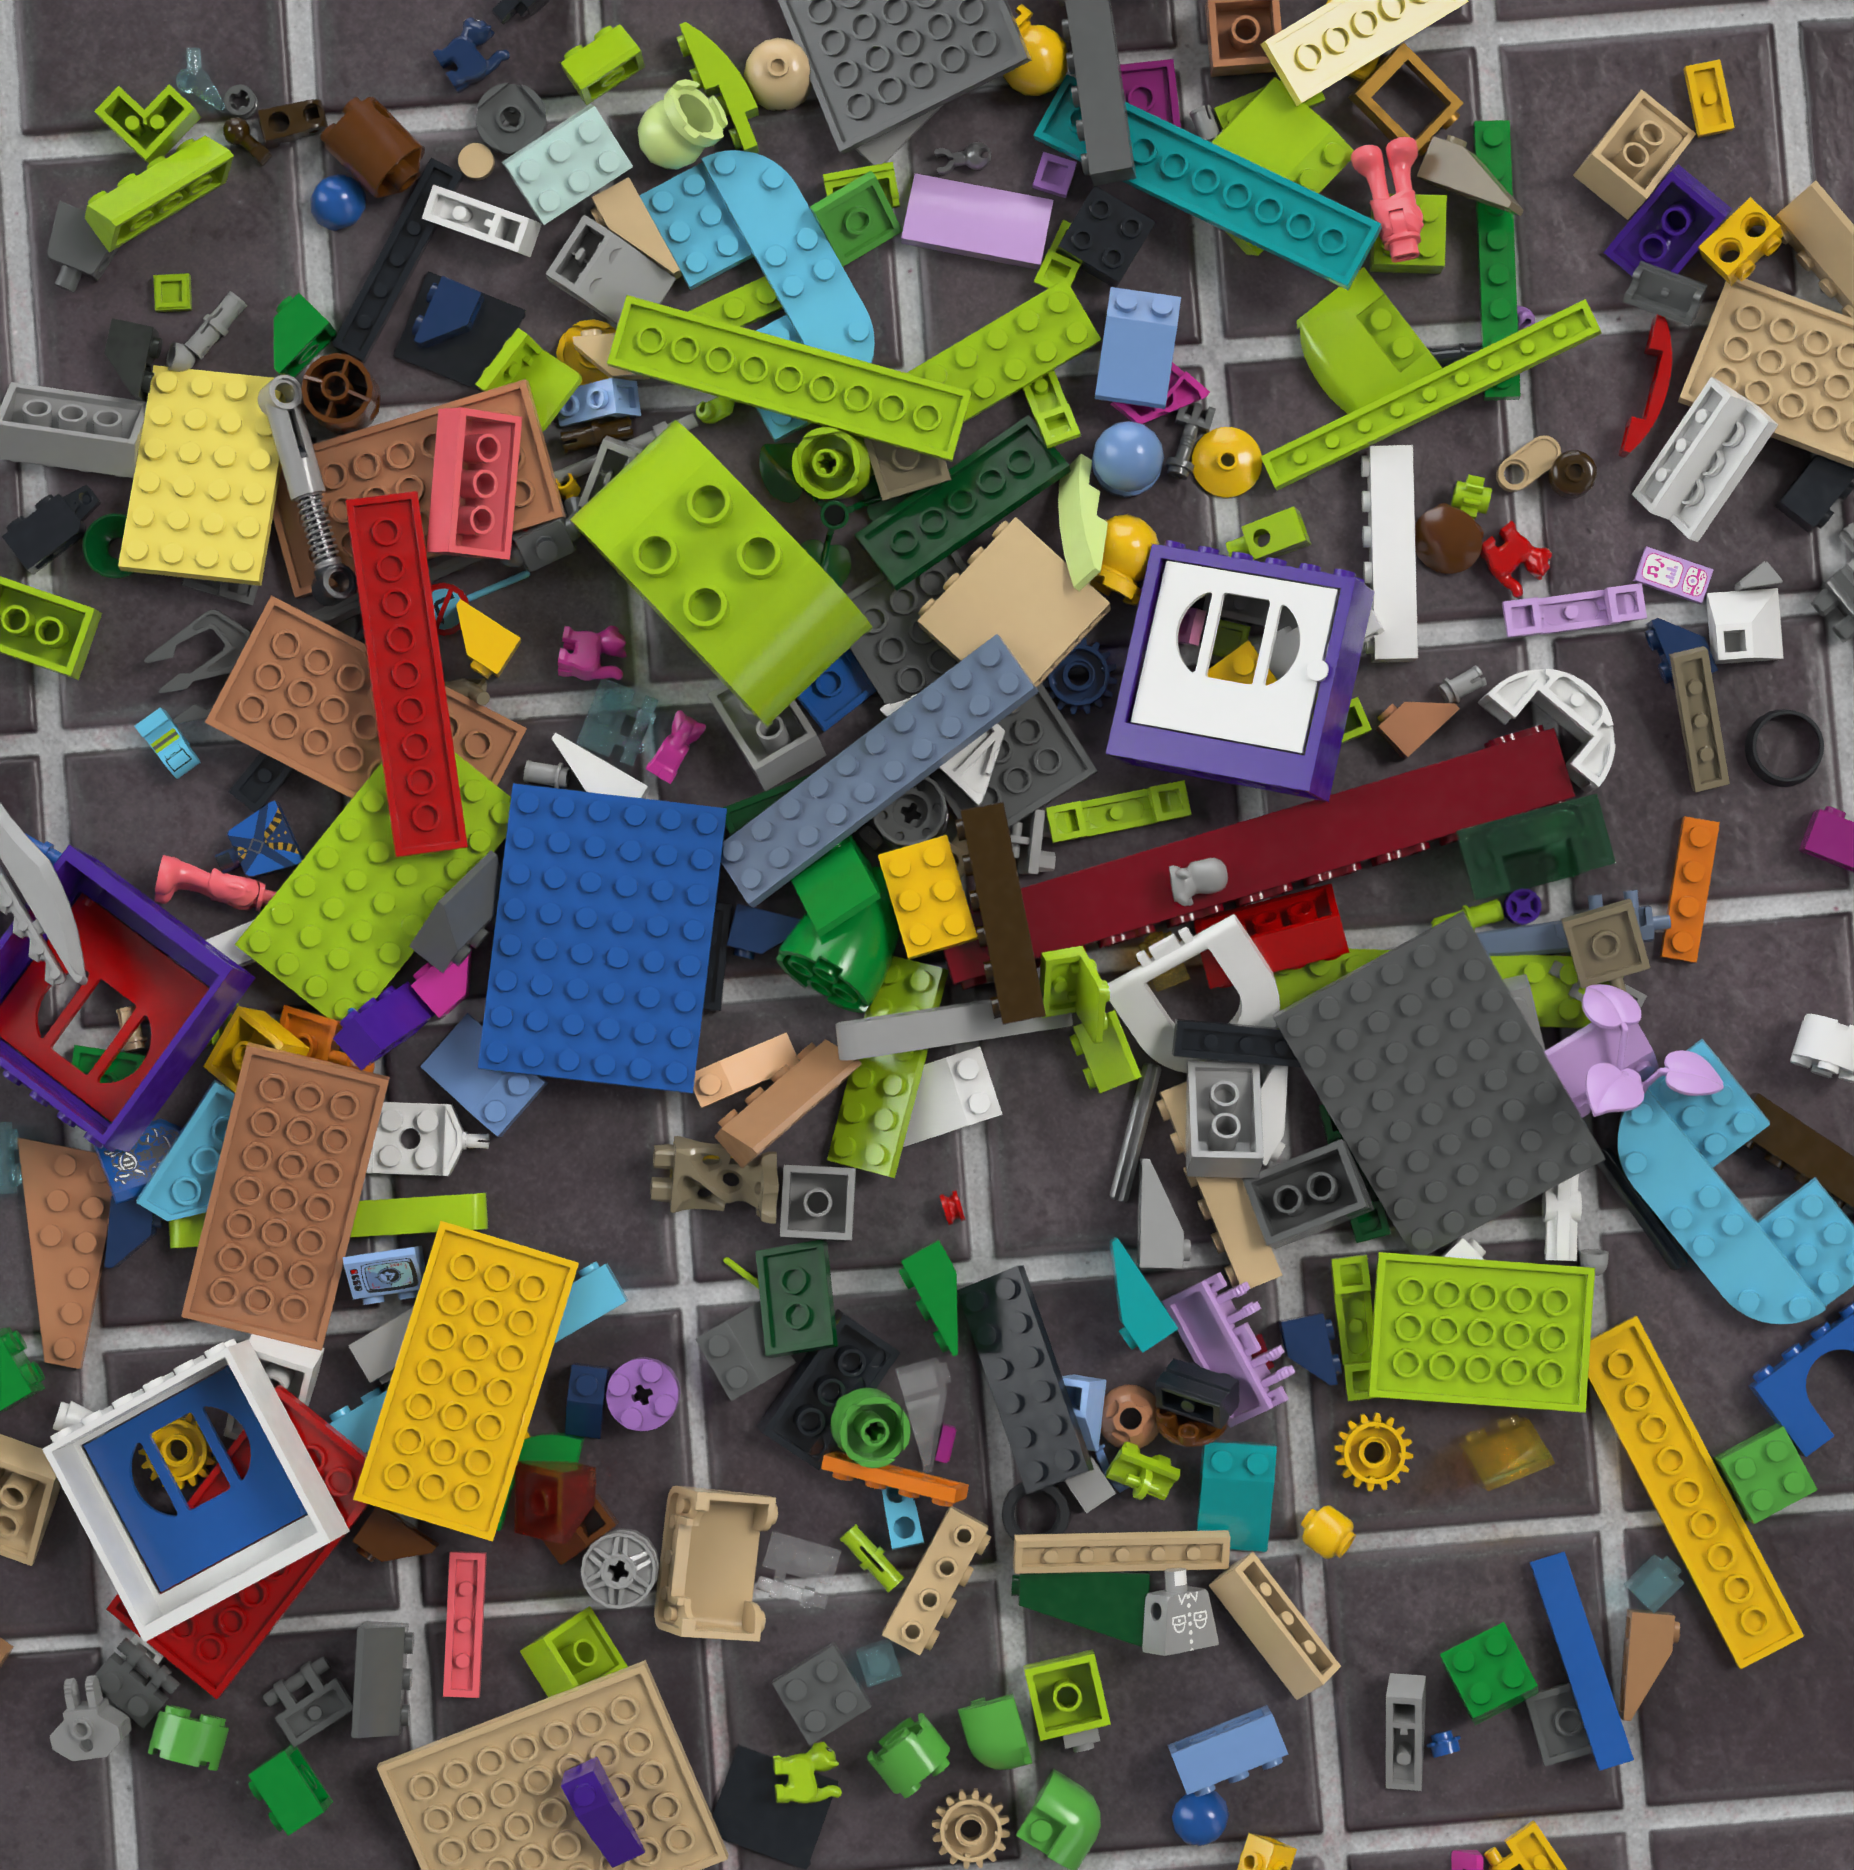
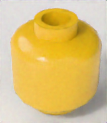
(1327, 1532)

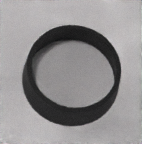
(1753, 759)

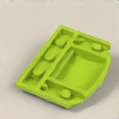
(1362, 345)

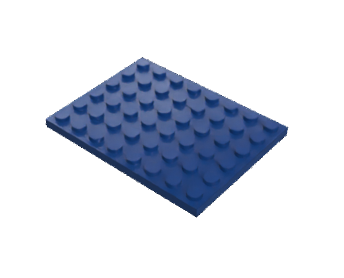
(602, 938)

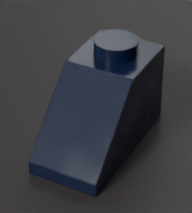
(758, 931)
(128, 1230)
(586, 1400)

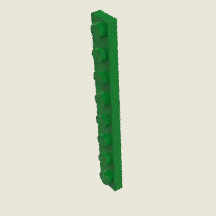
(1496, 251)

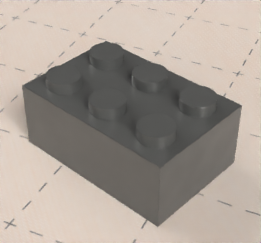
(1308, 1194)

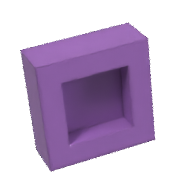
(1054, 175)

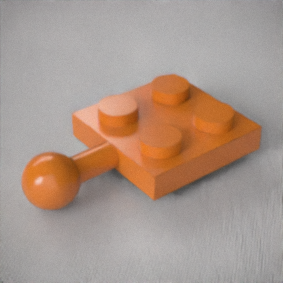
(317, 1033)

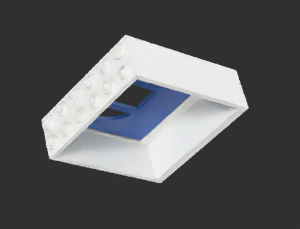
(275, 1491)

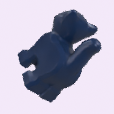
(470, 63)

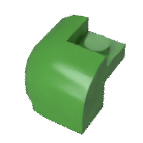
(995, 1733)
(1062, 1821)

